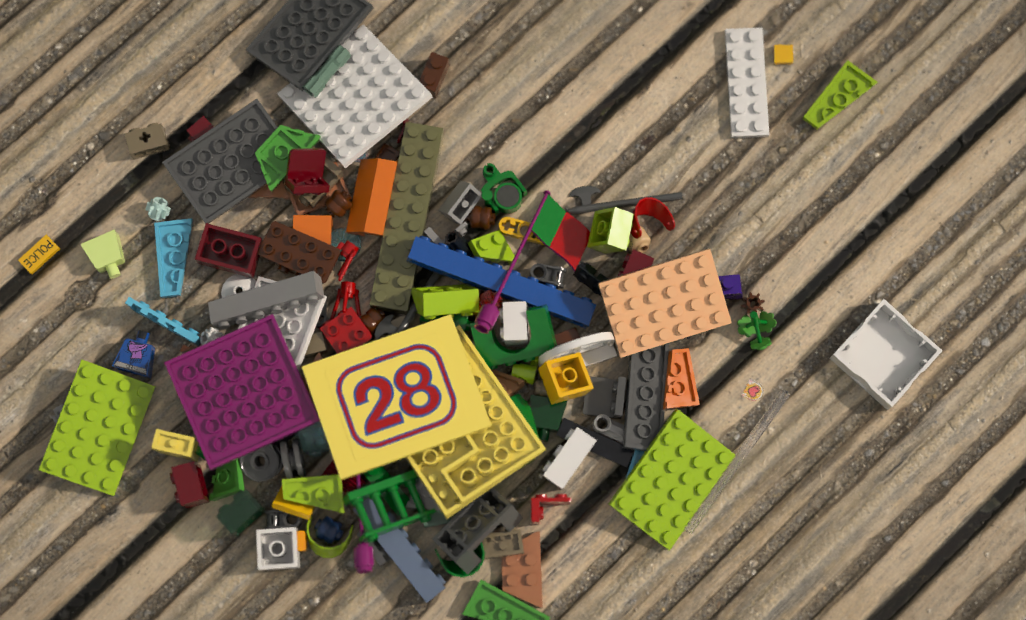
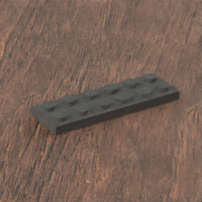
(645, 397)

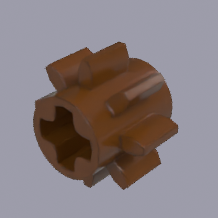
(747, 303)

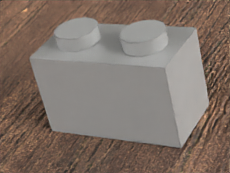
(460, 202)

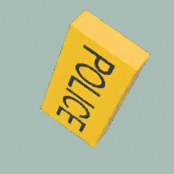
(39, 254)

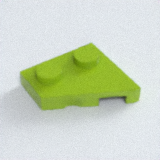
(492, 248)

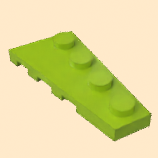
(841, 92)

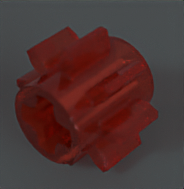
(488, 297)

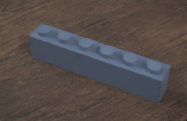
(406, 555)

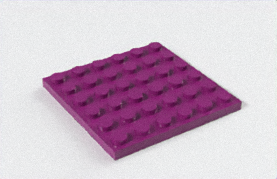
(242, 392)

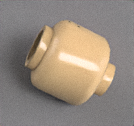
(641, 244)

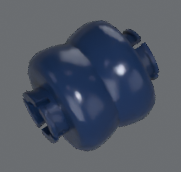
(328, 530)

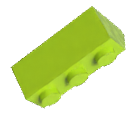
(446, 300)

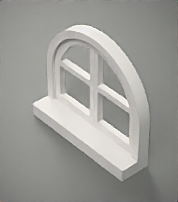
(593, 349)

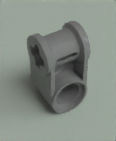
(549, 274)
(279, 519)

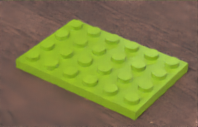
(97, 428)
(671, 479)

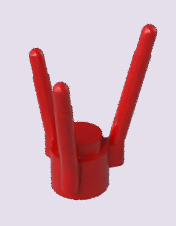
(348, 251)
(346, 292)

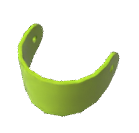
(328, 552)

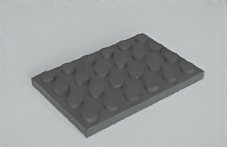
(305, 35)
(222, 163)

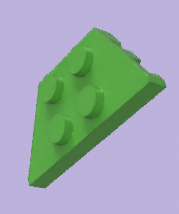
(275, 151)

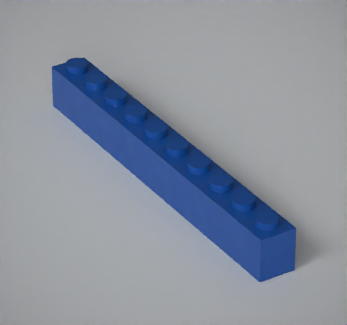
(489, 277)

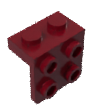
(306, 171)

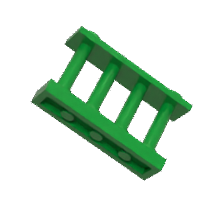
(374, 492)

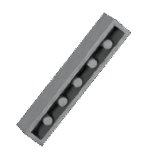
(266, 300)

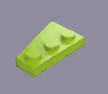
(316, 491)

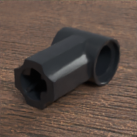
(457, 241)

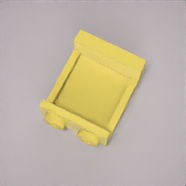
(175, 445)

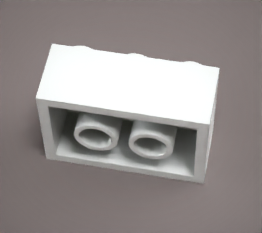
(568, 457)

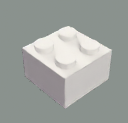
(515, 324)
(277, 549)

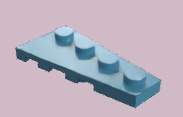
(172, 252)
(160, 318)

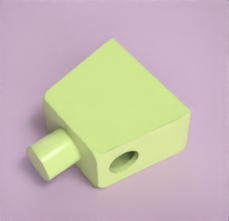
(105, 253)

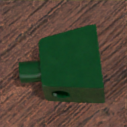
(546, 416)

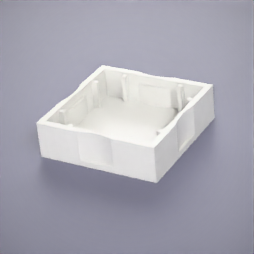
(885, 354)

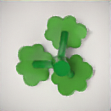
(756, 325)

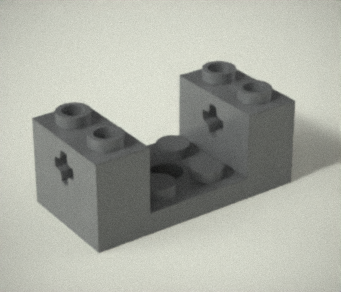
(460, 540)

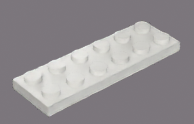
(746, 83)

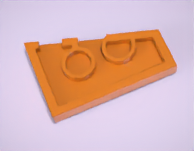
(680, 381)

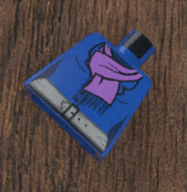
(136, 356)

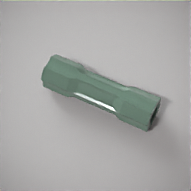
(318, 81)

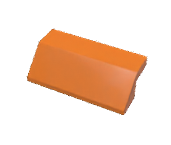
(371, 197)

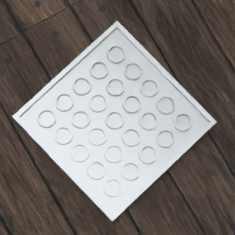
(360, 100)

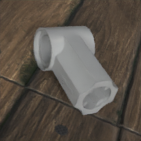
(613, 429)

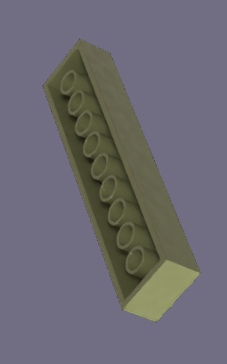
(406, 217)

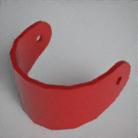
(654, 208)

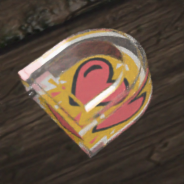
(753, 390)

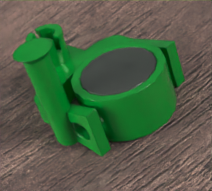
(507, 195)

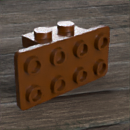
(298, 252)

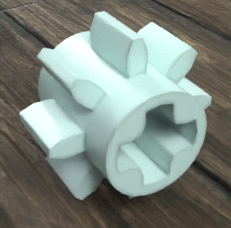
(158, 208)

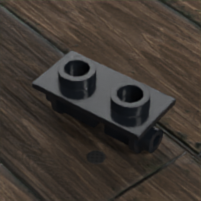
(585, 274)

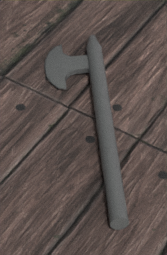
(586, 192)
(385, 325)

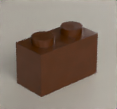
(434, 73)

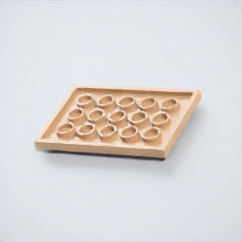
(664, 303)

